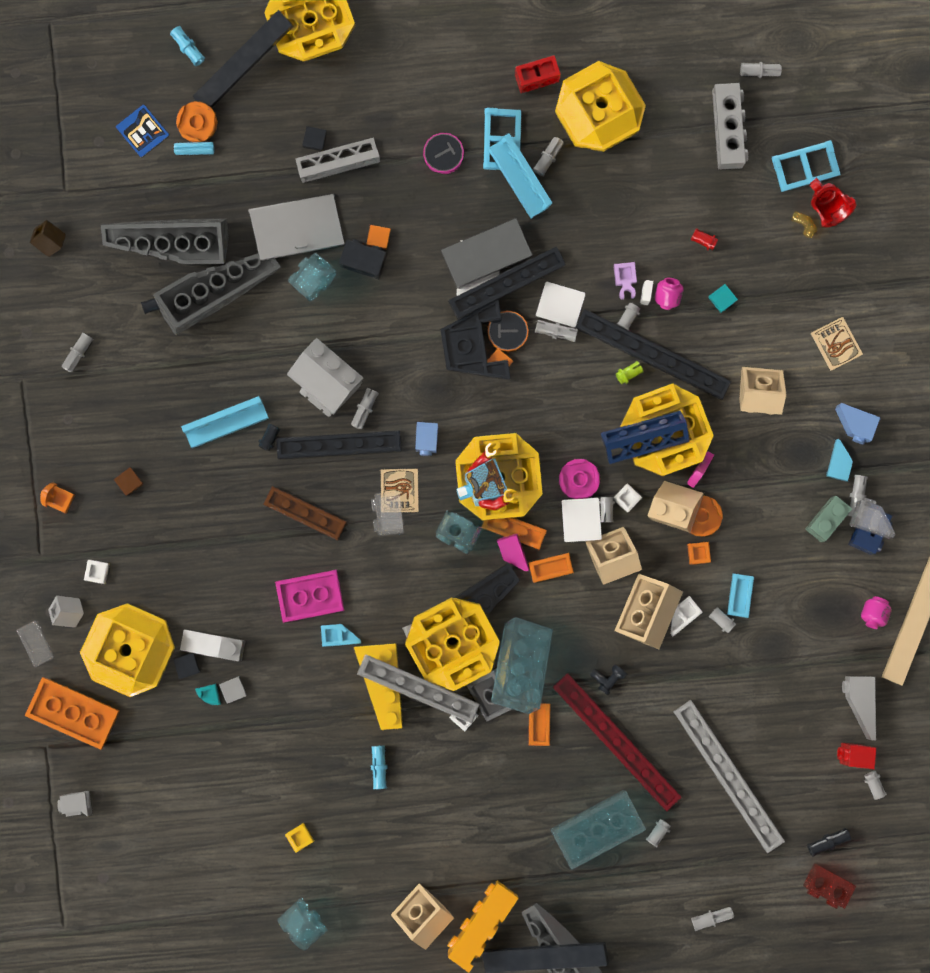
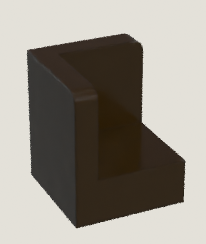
(47, 238)

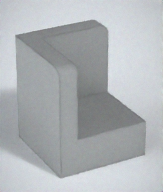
(66, 611)

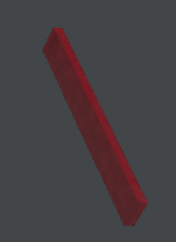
(617, 742)

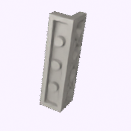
(339, 164)

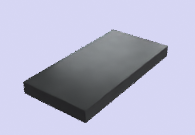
(486, 253)

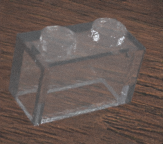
(388, 513)

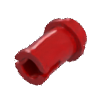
(704, 239)

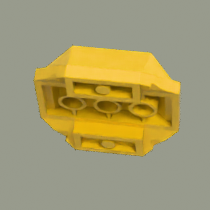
(326, 34)
(595, 126)
(663, 402)
(516, 462)
(149, 644)
(457, 663)

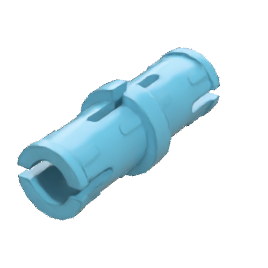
(187, 46)
(379, 767)

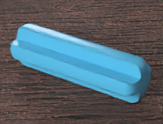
(194, 148)

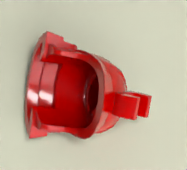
(831, 203)

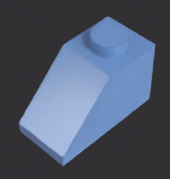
(857, 423)
(426, 438)

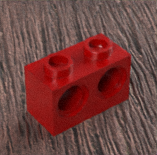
(537, 74)
(857, 755)

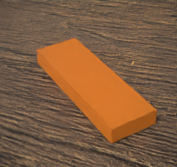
(527, 533)

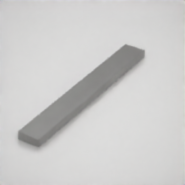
(729, 776)

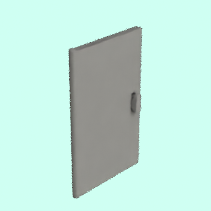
(296, 224)

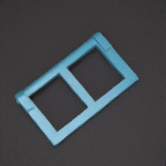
(487, 138)
(802, 152)

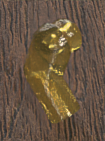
(807, 222)

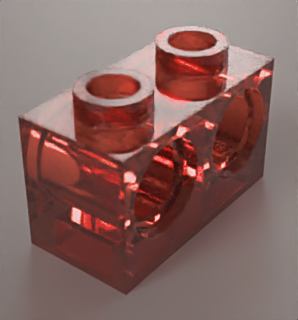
(831, 882)

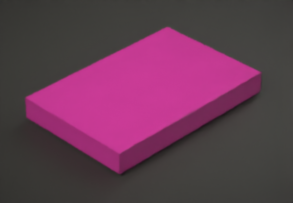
(309, 596)

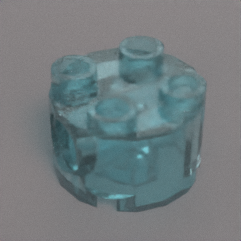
(312, 276)
(451, 524)
(302, 924)

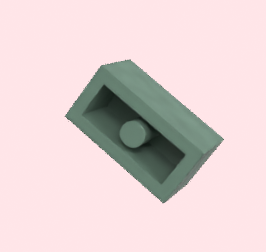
(828, 518)

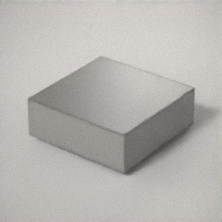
(233, 689)

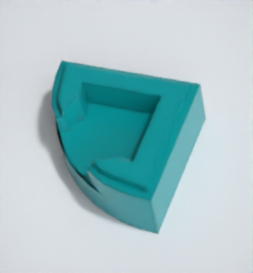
(209, 694)

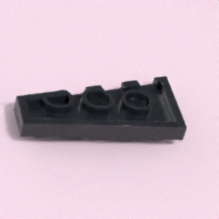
(491, 588)

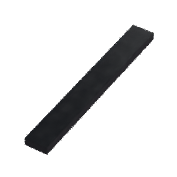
(653, 354)

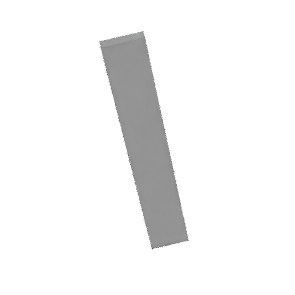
(418, 688)

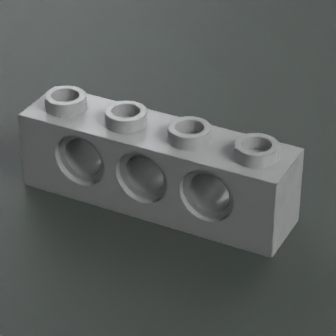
(727, 157)

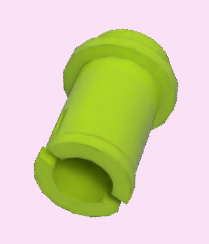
(629, 372)

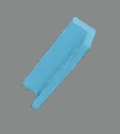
(520, 176)
(225, 422)

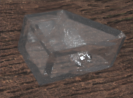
(871, 518)

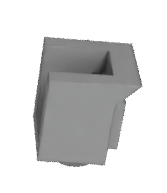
(75, 804)

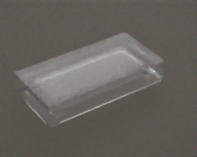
(35, 643)

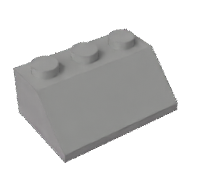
(325, 376)

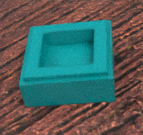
(722, 298)

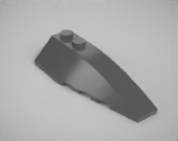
(175, 240)
(208, 291)
(551, 932)

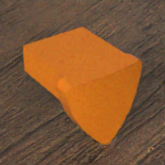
(56, 497)

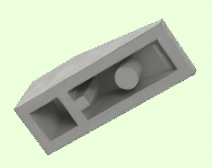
(212, 645)
(861, 698)

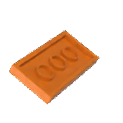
(72, 713)

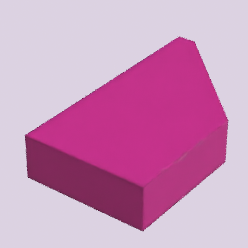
(700, 470)
(513, 552)

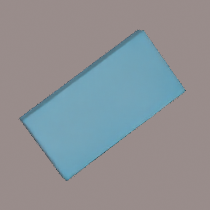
(740, 595)

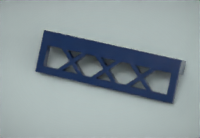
(645, 433)

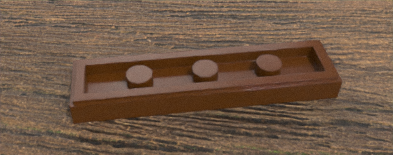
(305, 513)

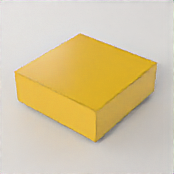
(299, 837)

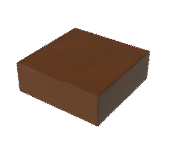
(128, 481)

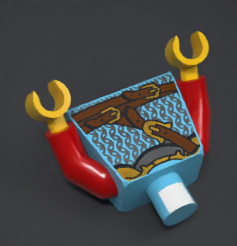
(486, 482)

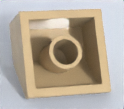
(762, 390)
(675, 506)
(614, 555)
(422, 916)

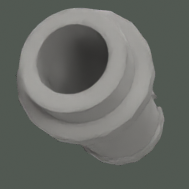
(628, 316)
(607, 509)
(722, 620)
(875, 785)
(658, 832)

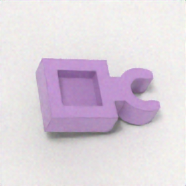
(625, 275)

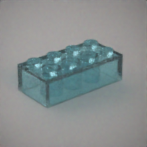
(522, 665)
(598, 829)

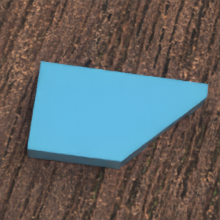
(840, 463)
(337, 635)

